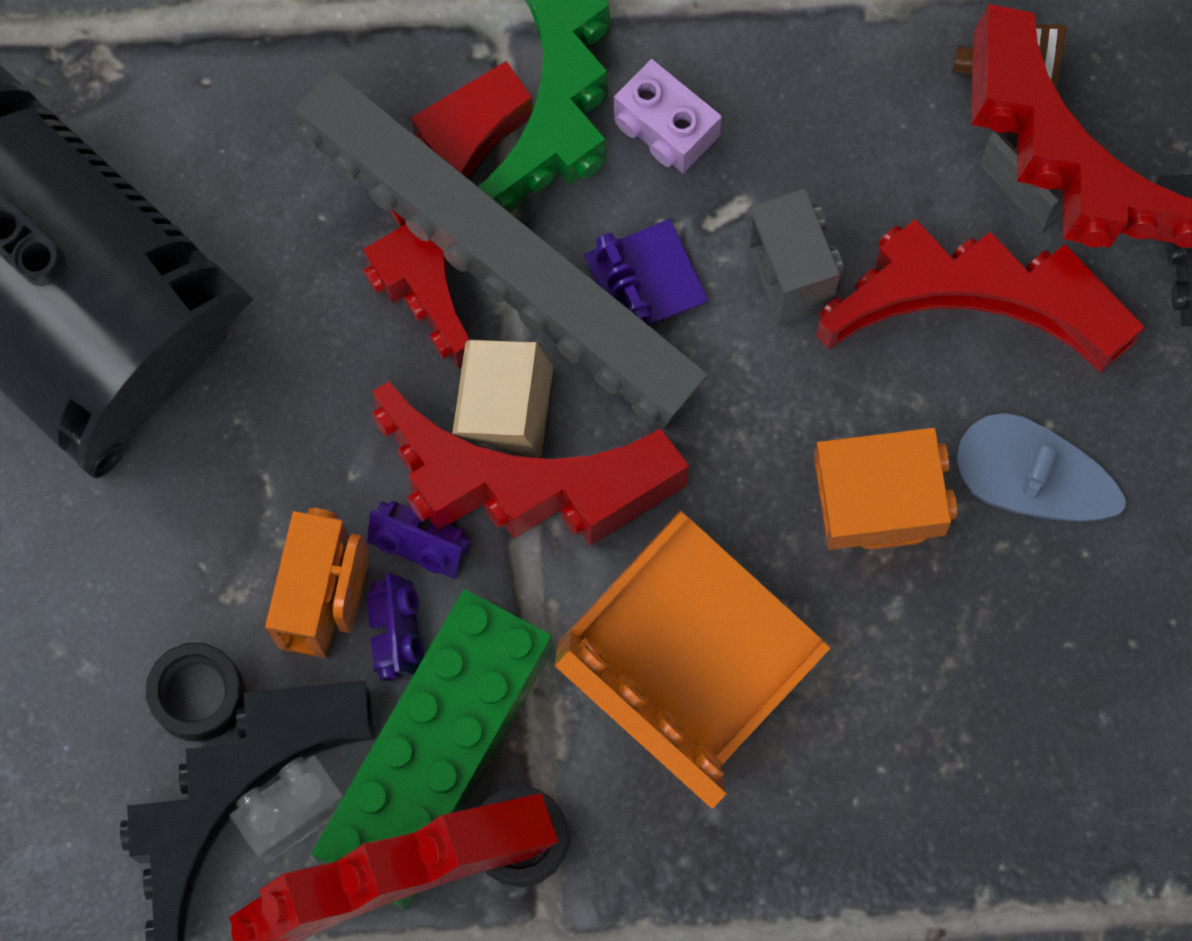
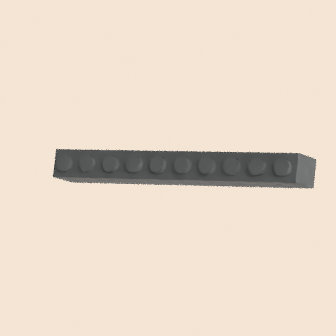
(496, 250)

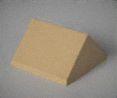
(504, 395)

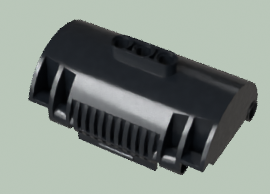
(116, 309)

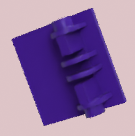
(647, 272)

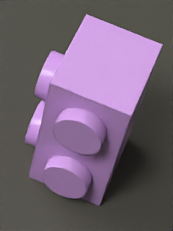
(666, 117)

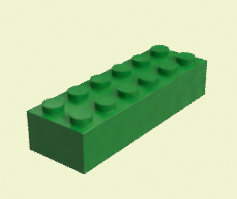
(440, 728)

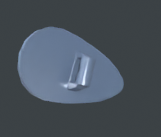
(1034, 472)

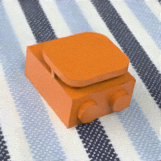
(884, 489)
(317, 583)

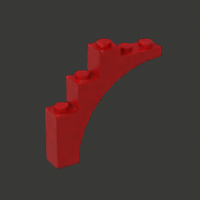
(463, 133)
(1053, 148)
(983, 276)
(519, 492)
(396, 868)

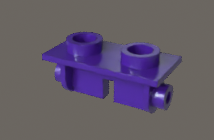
(398, 531)
(394, 605)

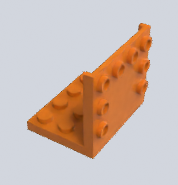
(688, 654)

